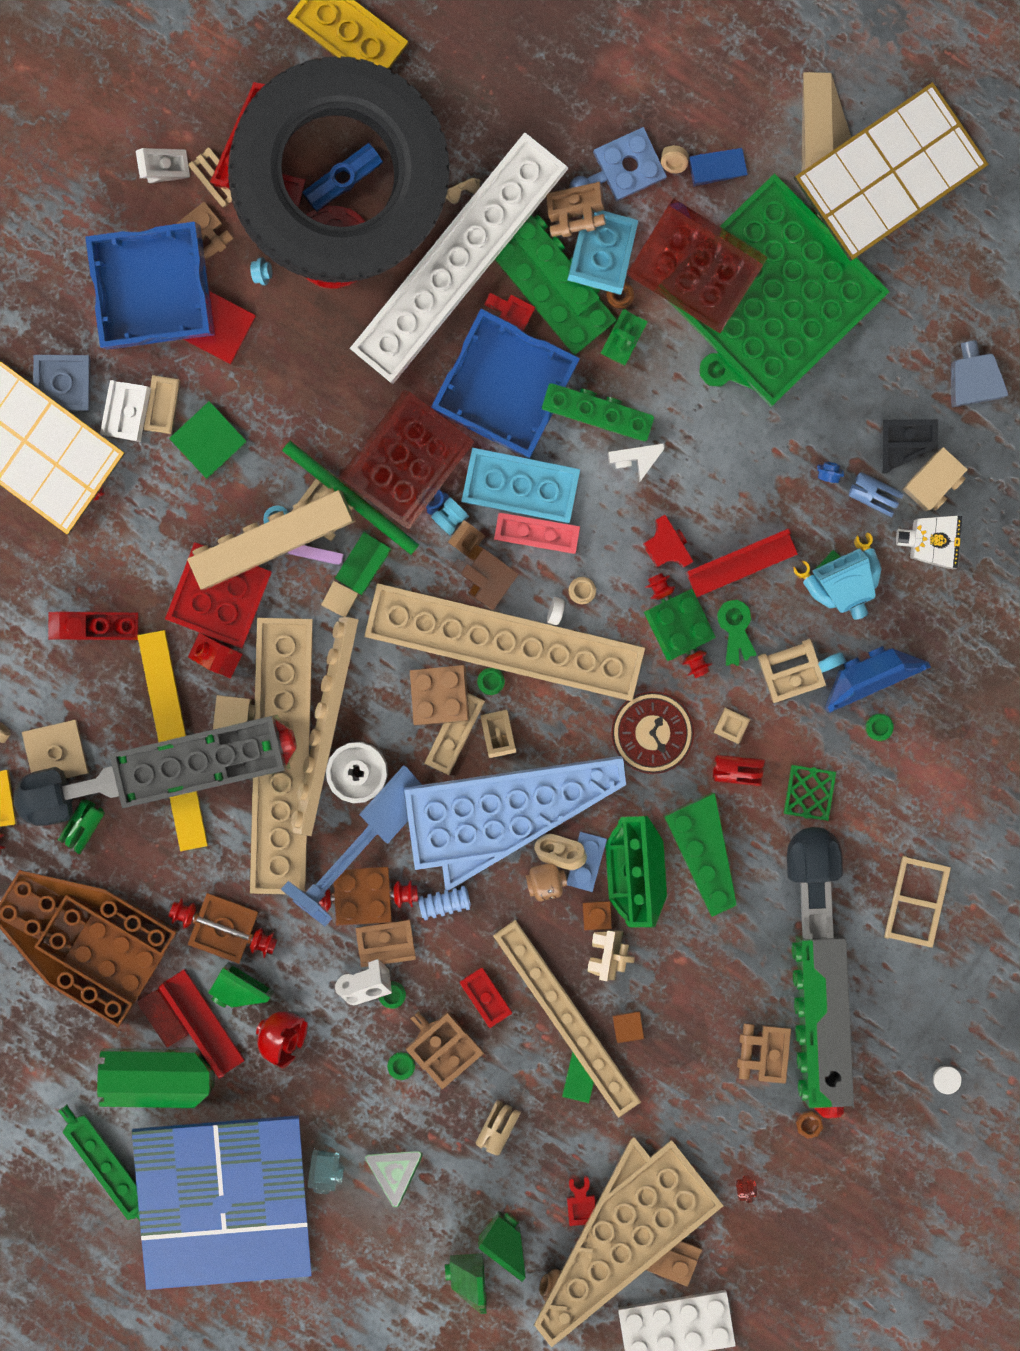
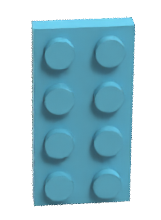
(520, 485)

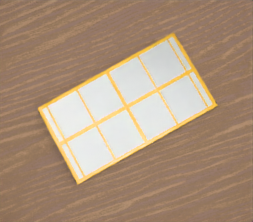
(891, 171)
(49, 453)

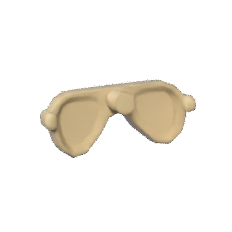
(470, 185)

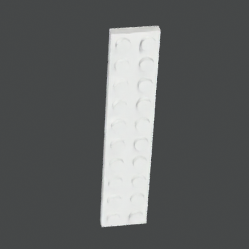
(459, 258)

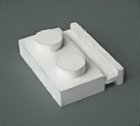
(125, 411)

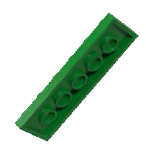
(541, 275)

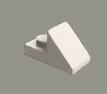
(162, 164)
(643, 456)

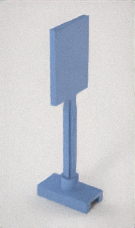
(384, 817)

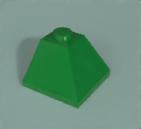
(238, 988)
(503, 1244)

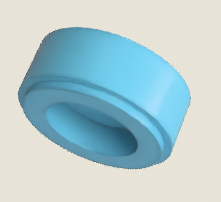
(831, 662)

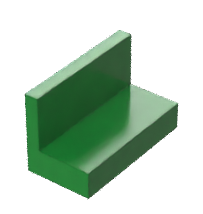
(363, 563)

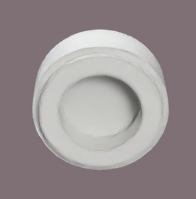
(556, 611)
(946, 1079)

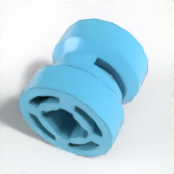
(450, 516)

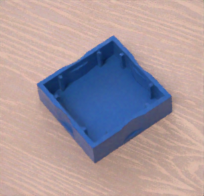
(150, 286)
(503, 383)

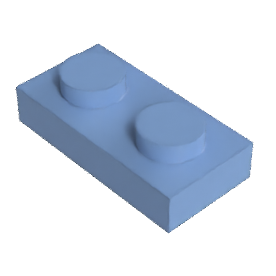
(585, 876)

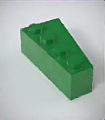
(702, 845)

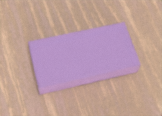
(318, 554)

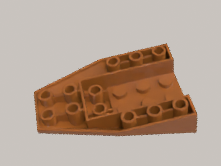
(84, 941)

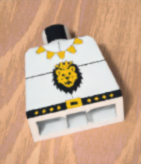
(933, 540)

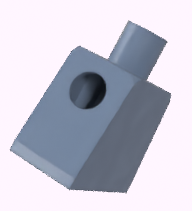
(975, 377)

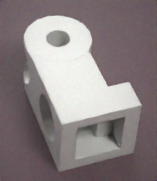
(365, 984)

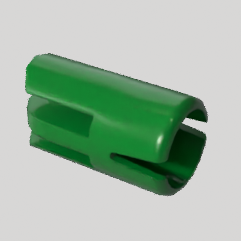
(81, 825)

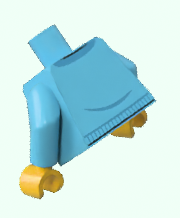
(847, 580)

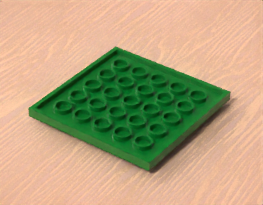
(799, 299)

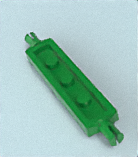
(102, 1161)

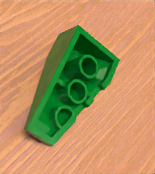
(468, 1279)

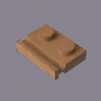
(386, 942)
(678, 1263)

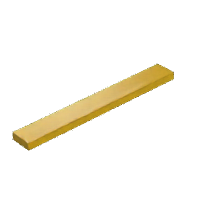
(169, 726)

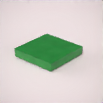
(208, 440)

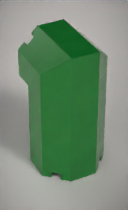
(154, 1078)

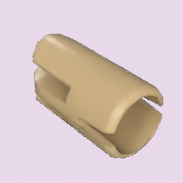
(497, 1128)

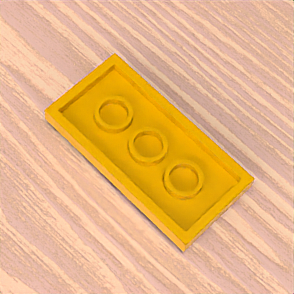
(348, 30)

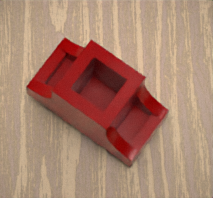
(667, 545)
(215, 655)

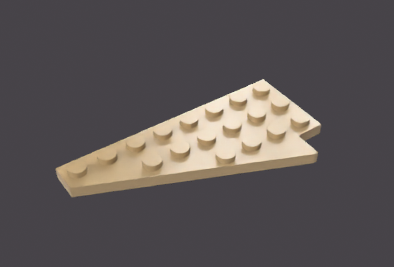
(636, 1221)

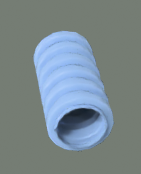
(444, 903)

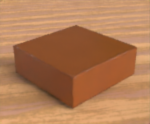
(628, 1027)

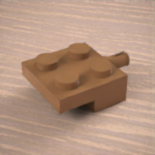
(443, 1048)

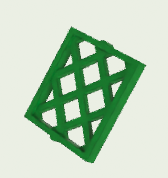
(790, 790)

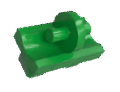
(623, 337)

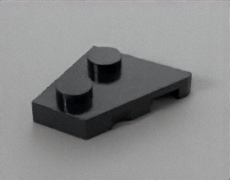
(905, 440)

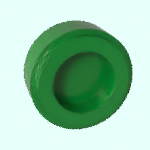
(879, 727)
(401, 1065)

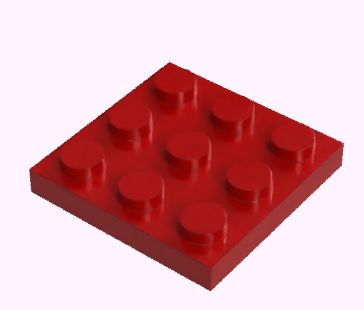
(222, 610)

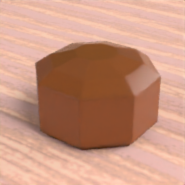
(809, 1124)

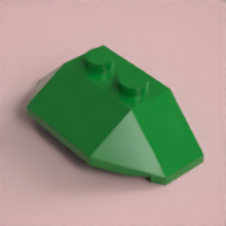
(636, 871)

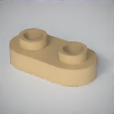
(565, 853)

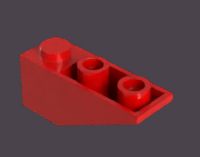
(92, 626)

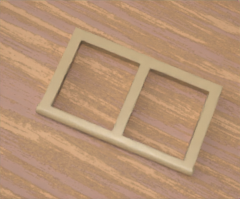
(937, 906)

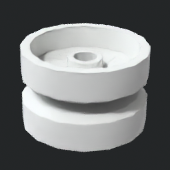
(341, 777)

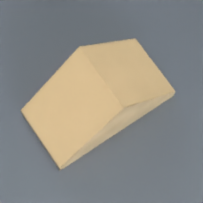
(498, 733)

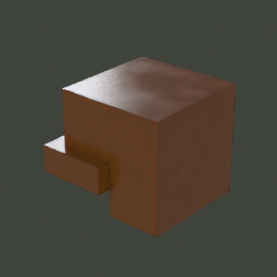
(488, 574)

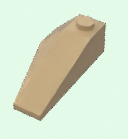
(822, 118)

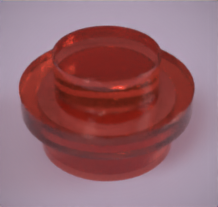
(746, 1189)

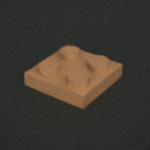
(439, 695)

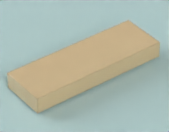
(452, 739)

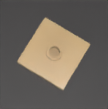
(56, 747)

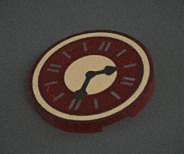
(652, 732)

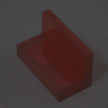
(162, 1017)

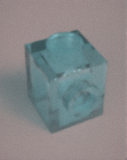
(325, 1172)

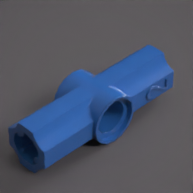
(357, 166)

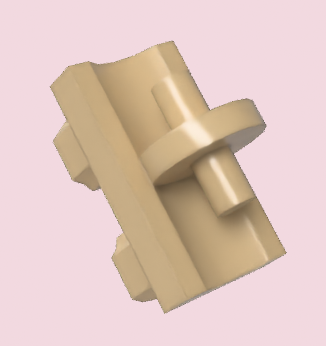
(614, 955)

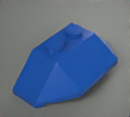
(871, 675)

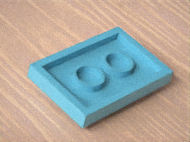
(604, 254)

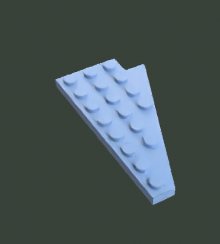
(488, 817)

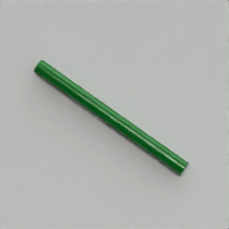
(351, 497)

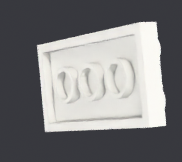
(678, 1324)

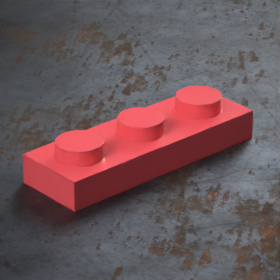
(537, 533)

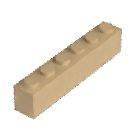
(271, 539)

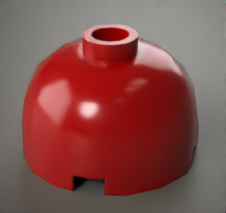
(279, 1037)

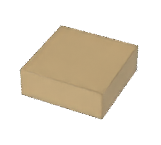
(339, 599)
(731, 725)

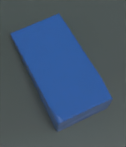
(717, 166)

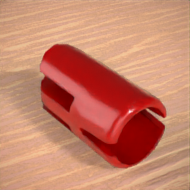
(738, 770)

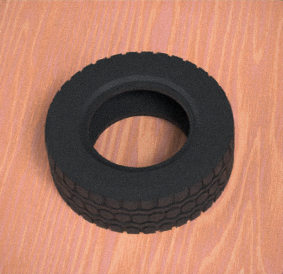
(359, 92)

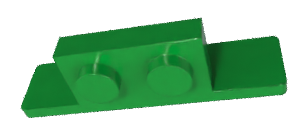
(601, 413)

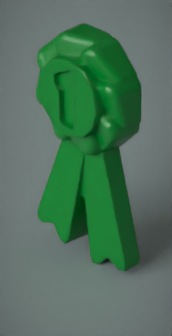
(717, 372)
(734, 618)

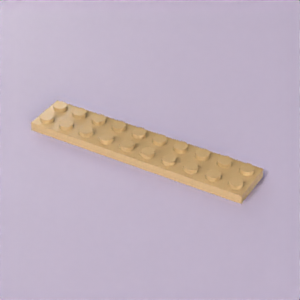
(504, 642)
(284, 690)

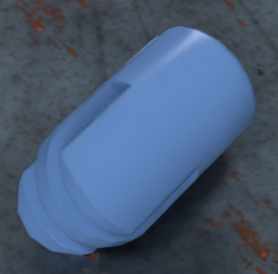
(870, 491)

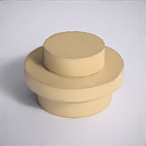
(582, 590)

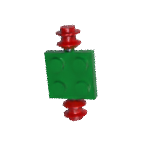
(679, 625)

